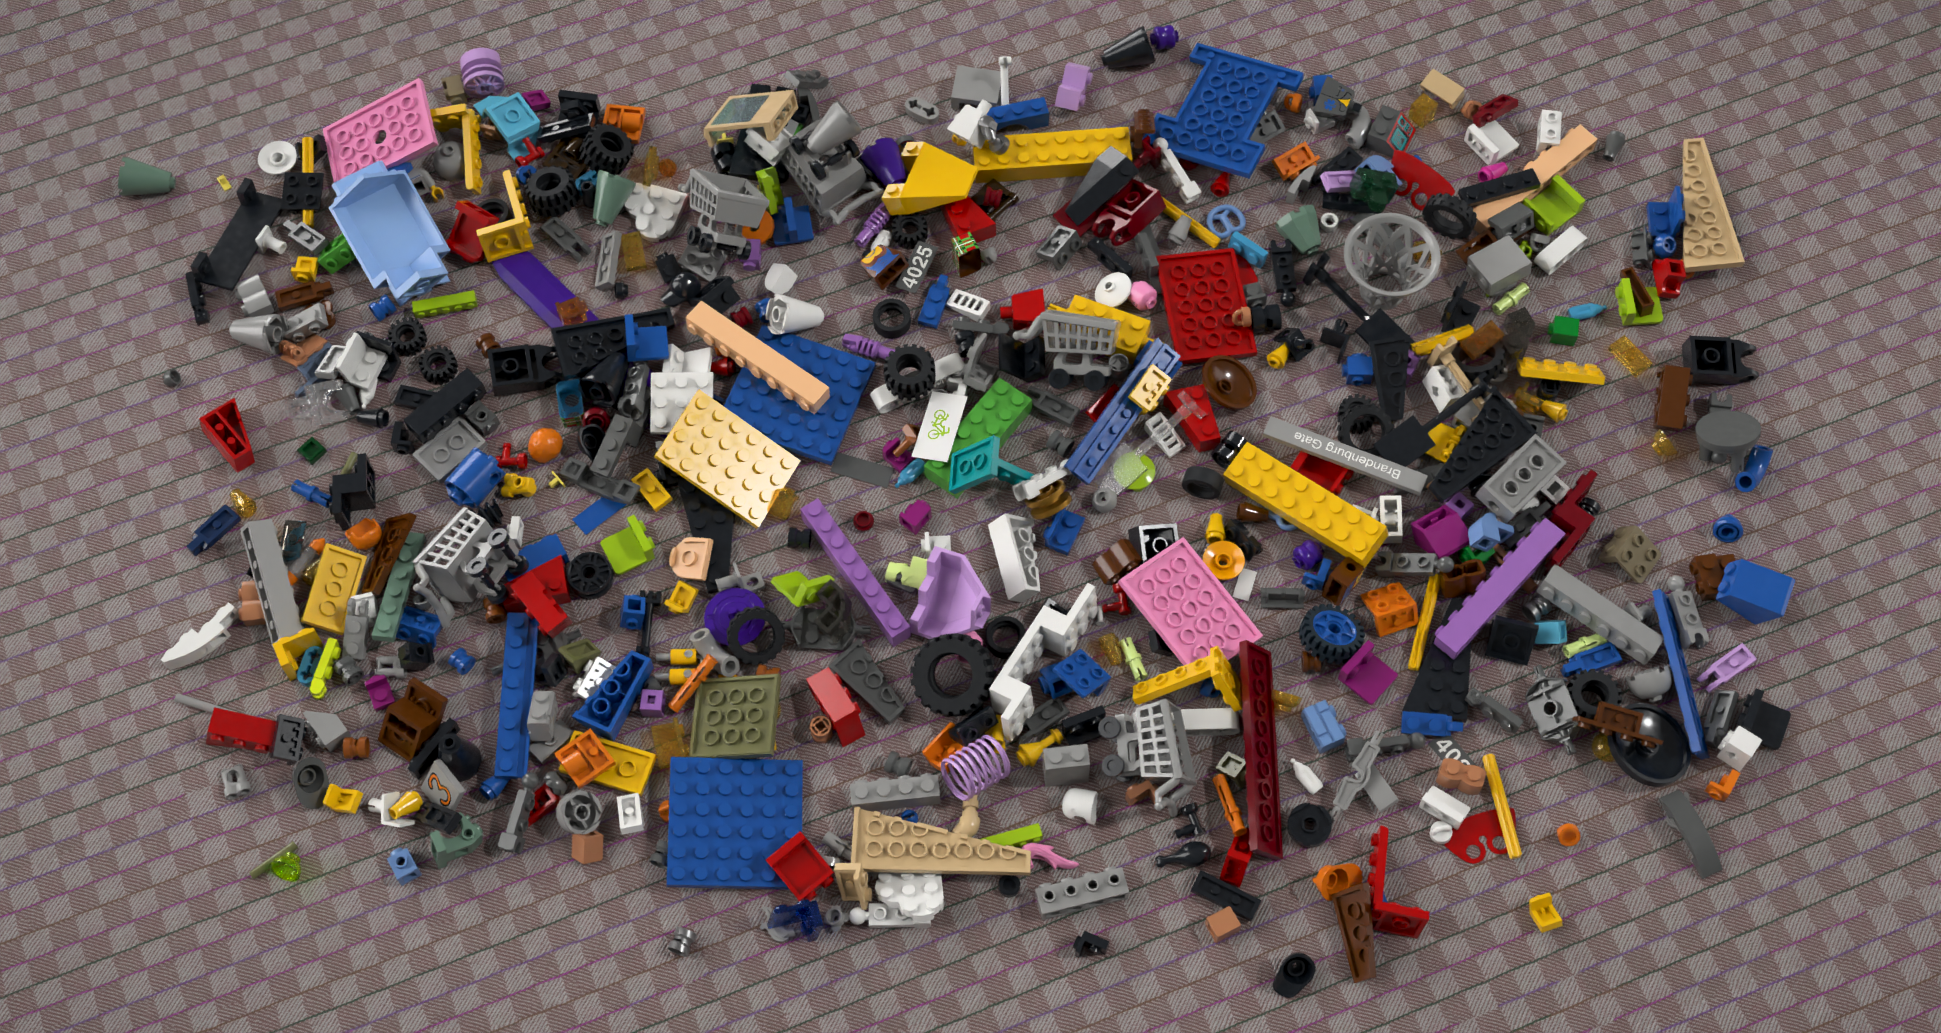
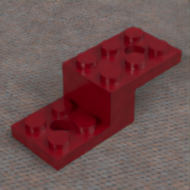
(1571, 520)

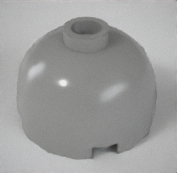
(449, 161)
(1650, 683)
(578, 812)

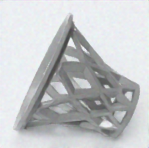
(1361, 269)

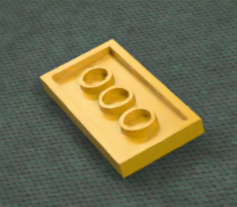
(1565, 372)
(332, 588)
(631, 767)

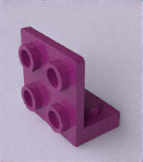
(1367, 674)

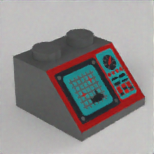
(1390, 132)

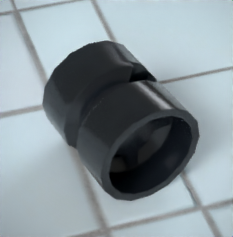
(721, 156)
(1266, 318)
(1228, 449)

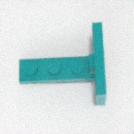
(980, 463)

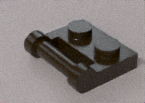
(1011, 199)

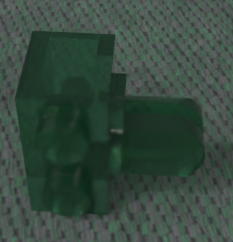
(1374, 187)

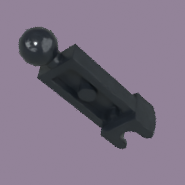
(1283, 272)

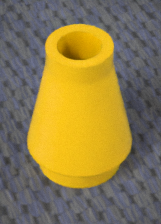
(1215, 529)
(407, 804)

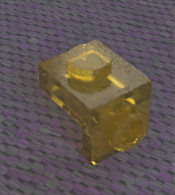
(1527, 402)
(782, 502)

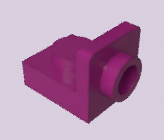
(536, 99)
(897, 463)
(380, 692)

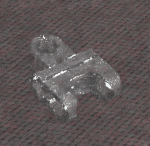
(317, 404)

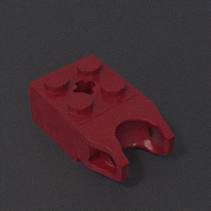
(1129, 212)

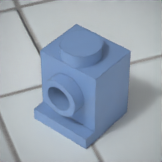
(407, 871)

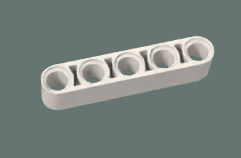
(945, 368)
(1205, 722)

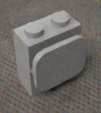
(1499, 266)

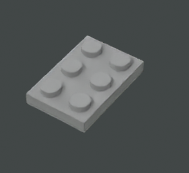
(448, 449)

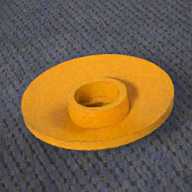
(1226, 552)

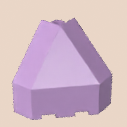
(949, 597)

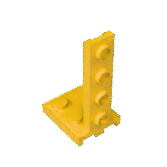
(462, 118)
(508, 236)
(1212, 666)

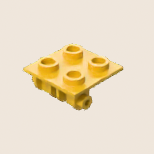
(1446, 440)

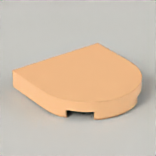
(691, 558)

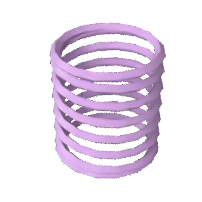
(970, 782)

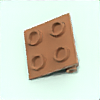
(299, 353)

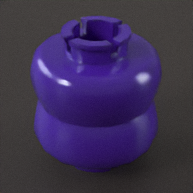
(1164, 37)
(1308, 554)

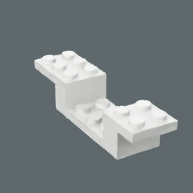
(1048, 630)

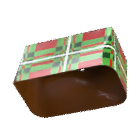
(971, 260)

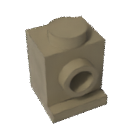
(454, 90)

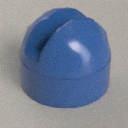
(906, 813)

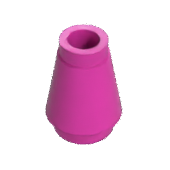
(1492, 171)

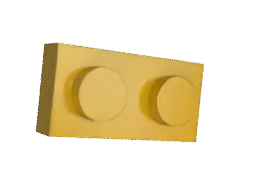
(652, 489)

